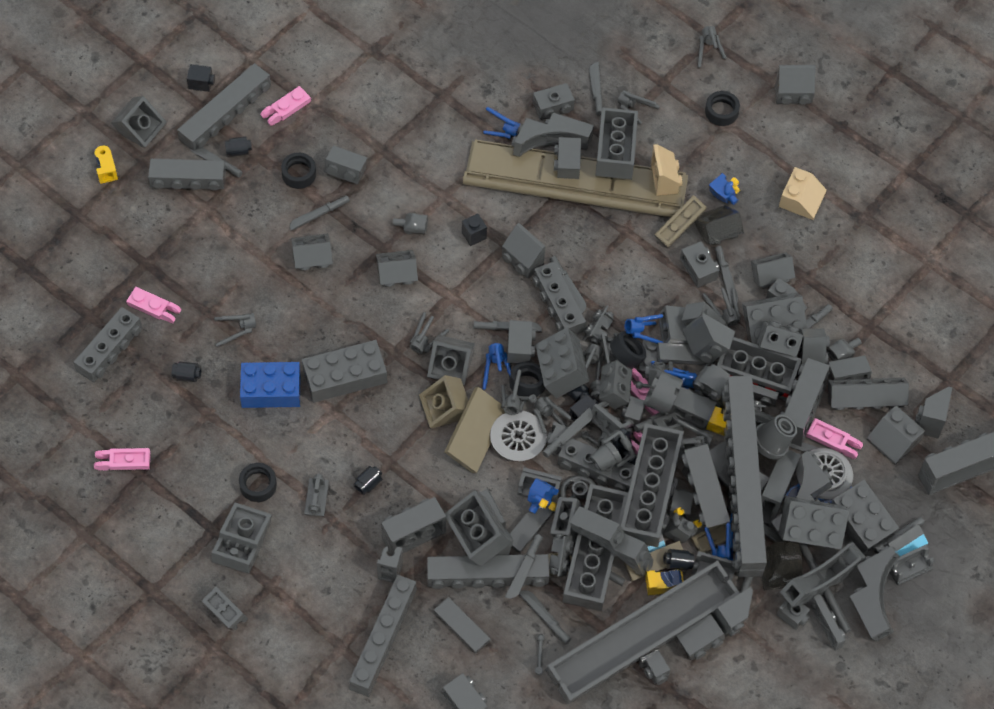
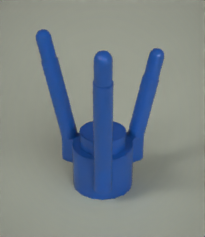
(510, 126)
(636, 325)
(497, 355)
(687, 376)
(724, 550)

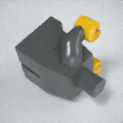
(681, 529)

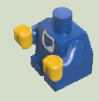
(725, 190)
(541, 495)

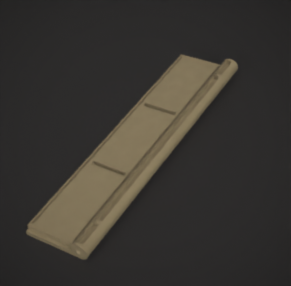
(533, 173)

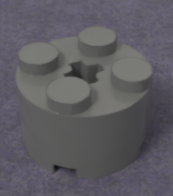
(710, 383)
(663, 392)

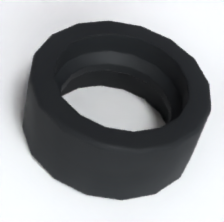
(725, 97)
(298, 182)
(628, 349)
(527, 369)
(256, 468)

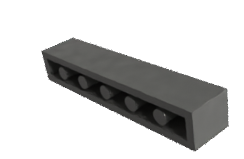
(224, 107)
(497, 572)
(382, 636)

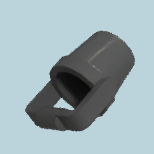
(608, 455)

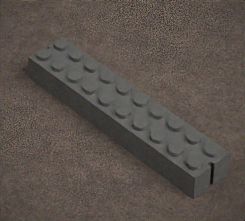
(958, 463)
(744, 477)
(640, 632)

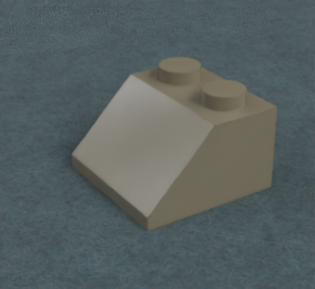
(444, 401)

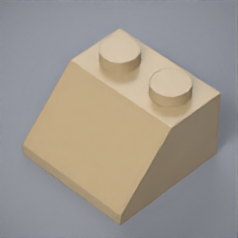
(665, 172)
(802, 194)

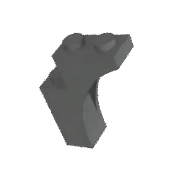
(536, 134)
(813, 484)
(612, 537)
(832, 572)
(870, 599)

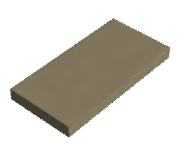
(473, 430)

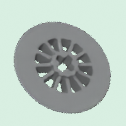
(522, 418)
(846, 472)

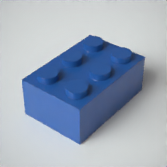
(270, 384)

